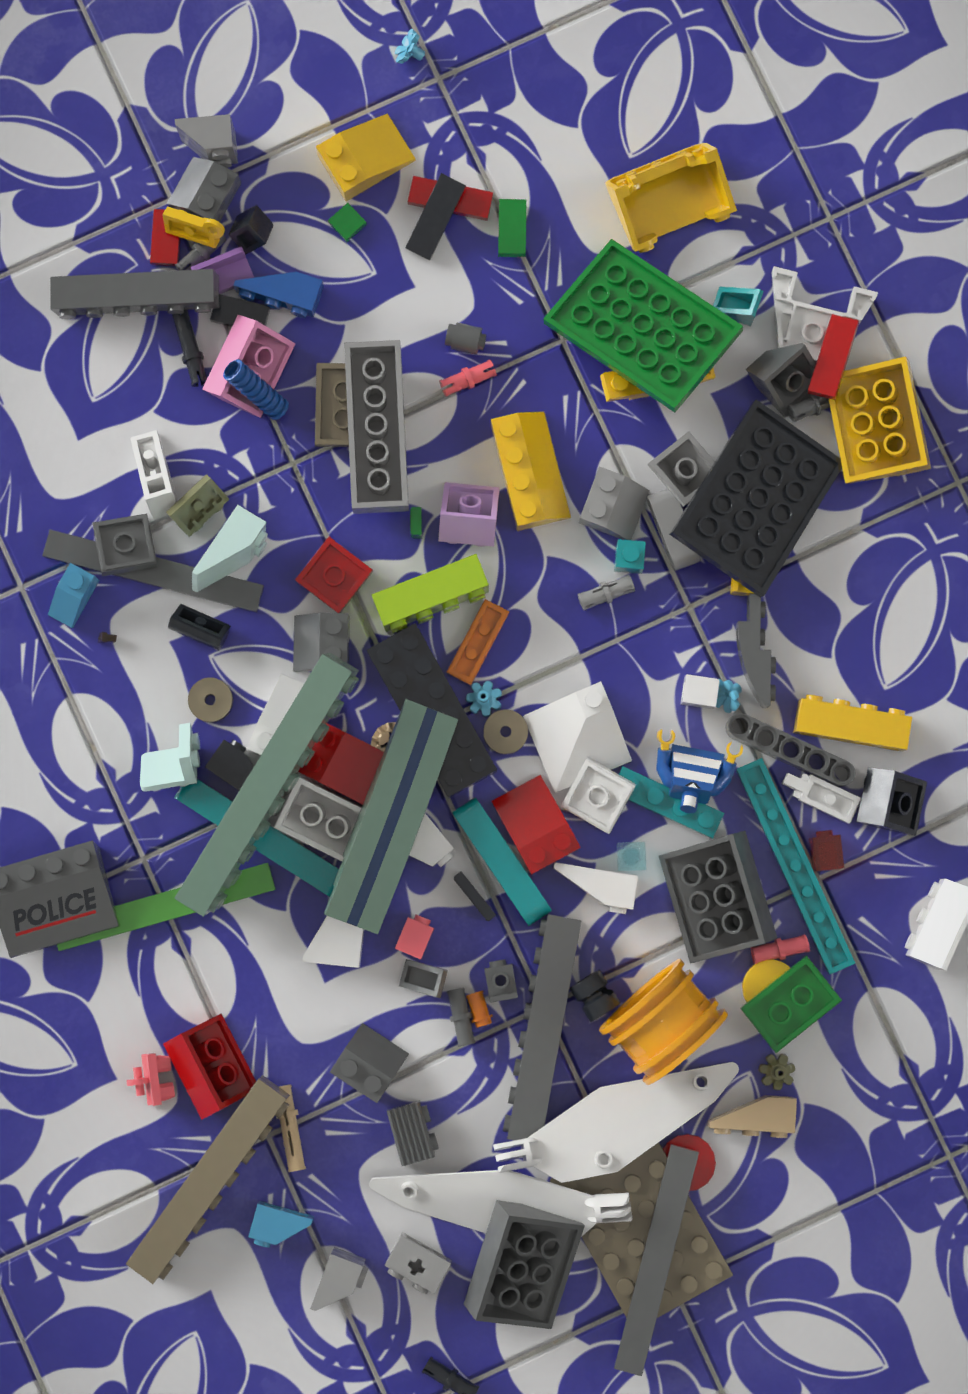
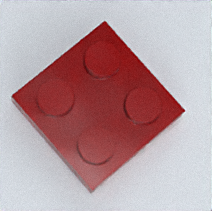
(334, 575)

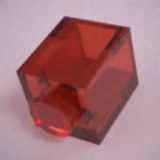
(826, 851)

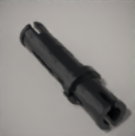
(192, 355)

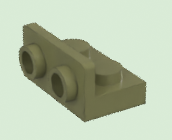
(197, 505)

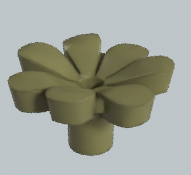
(773, 1067)

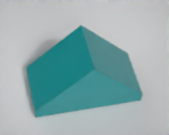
(738, 303)

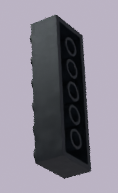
(415, 675)

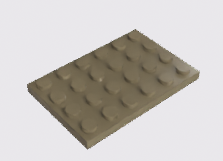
(620, 1245)

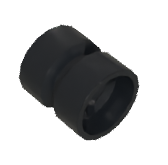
(595, 995)

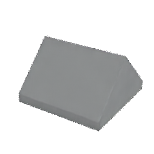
(682, 467)

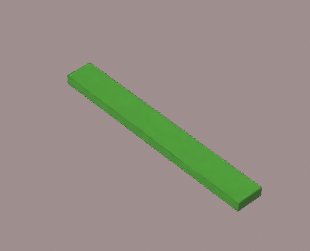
(164, 907)

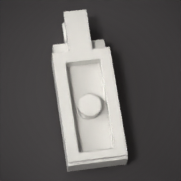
(823, 796)

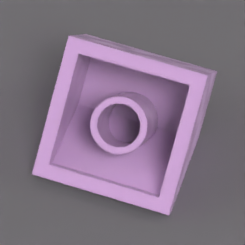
(468, 514)

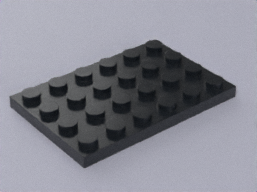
(757, 498)

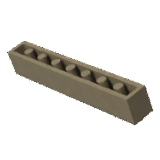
(207, 1180)

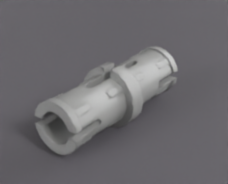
(606, 592)

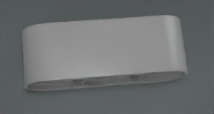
(665, 513)

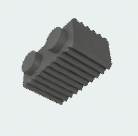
(411, 1132)

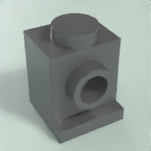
(497, 992)

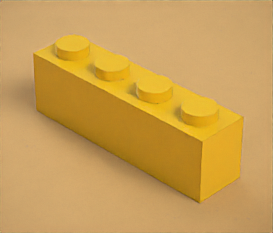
(852, 724)

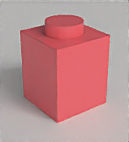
(415, 936)

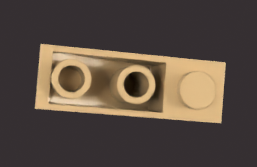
(765, 1114)

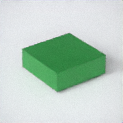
(347, 222)
(416, 522)

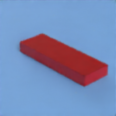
(473, 202)
(833, 357)

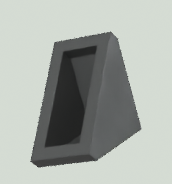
(423, 978)

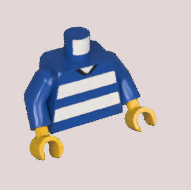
(693, 772)

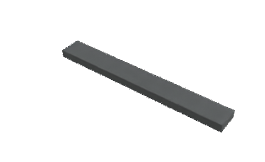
(166, 575)
(656, 1260)

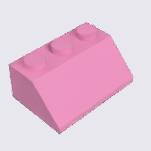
(259, 349)

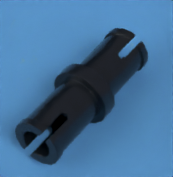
(449, 1378)

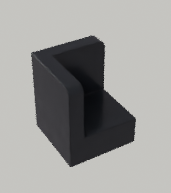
(251, 229)

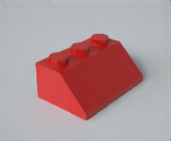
(210, 1066)

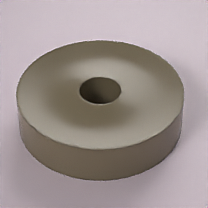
(199, 693)
(508, 719)

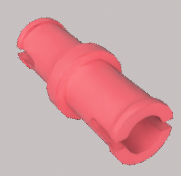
(467, 378)
(780, 949)

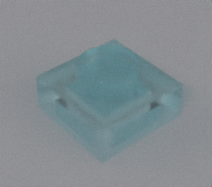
(631, 856)

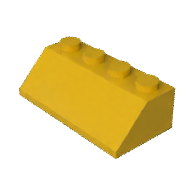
(530, 469)

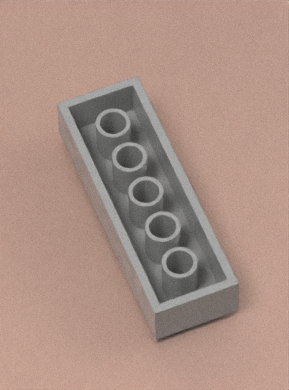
(376, 426)

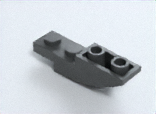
(756, 663)

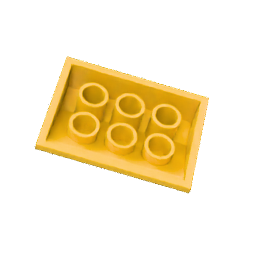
(879, 422)

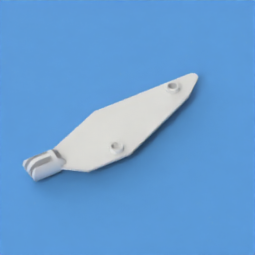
(616, 1124)
(471, 1197)

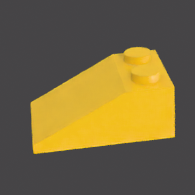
(364, 155)

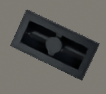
(199, 627)

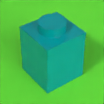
(629, 556)

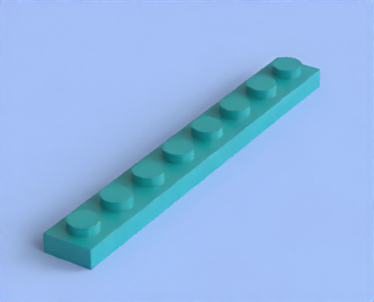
(795, 866)

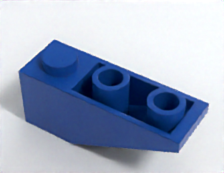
(286, 290)

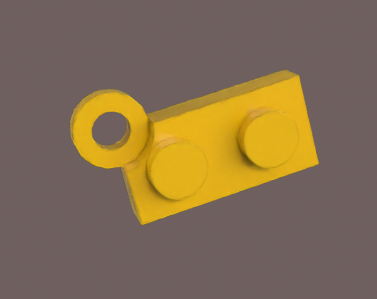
(193, 227)

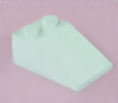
(231, 549)

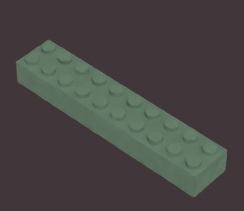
(266, 784)

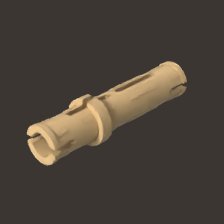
(291, 1134)

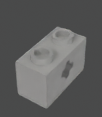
(433, 1262)

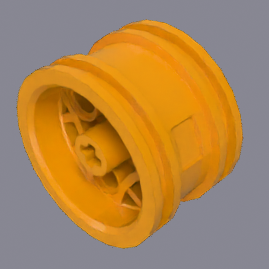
(663, 1022)

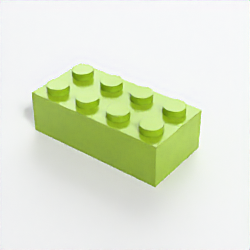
(431, 593)

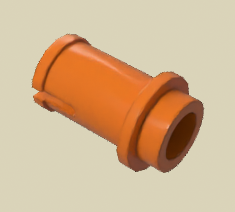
(479, 1009)

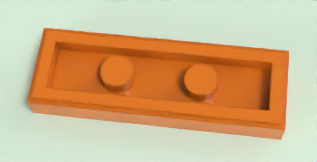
(478, 642)

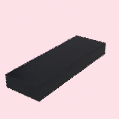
(435, 216)

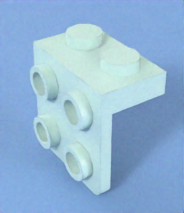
(174, 765)

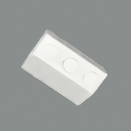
(319, 817)
(940, 925)

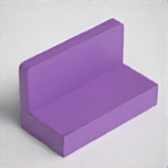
(229, 267)

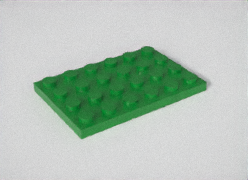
(643, 325)

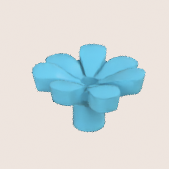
(409, 48)
(727, 695)
(486, 703)

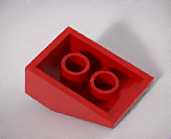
(343, 764)
(536, 824)

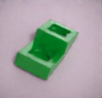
(512, 228)

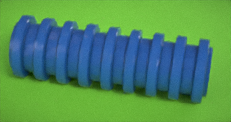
(255, 389)

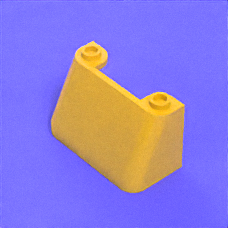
(671, 194)

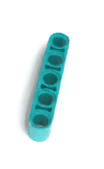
(502, 861)

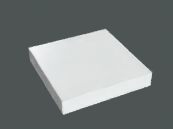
(598, 795)

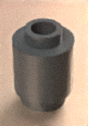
(465, 338)

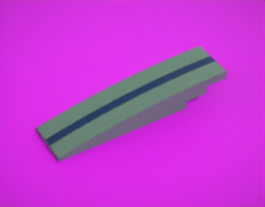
(390, 817)

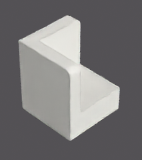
(700, 691)

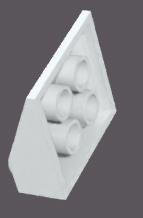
(574, 730)

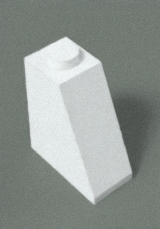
(431, 845)
(336, 944)

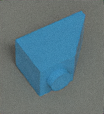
(72, 595)
(275, 1224)

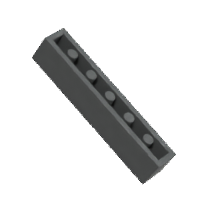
(134, 293)

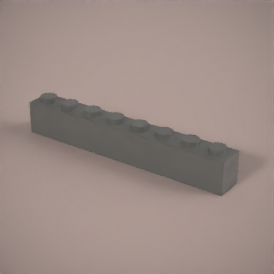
(544, 1026)

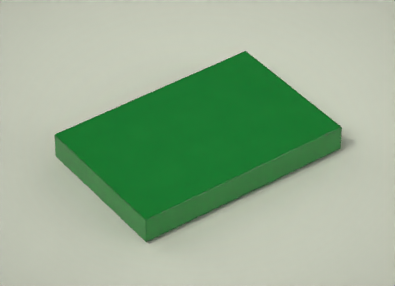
(790, 1004)

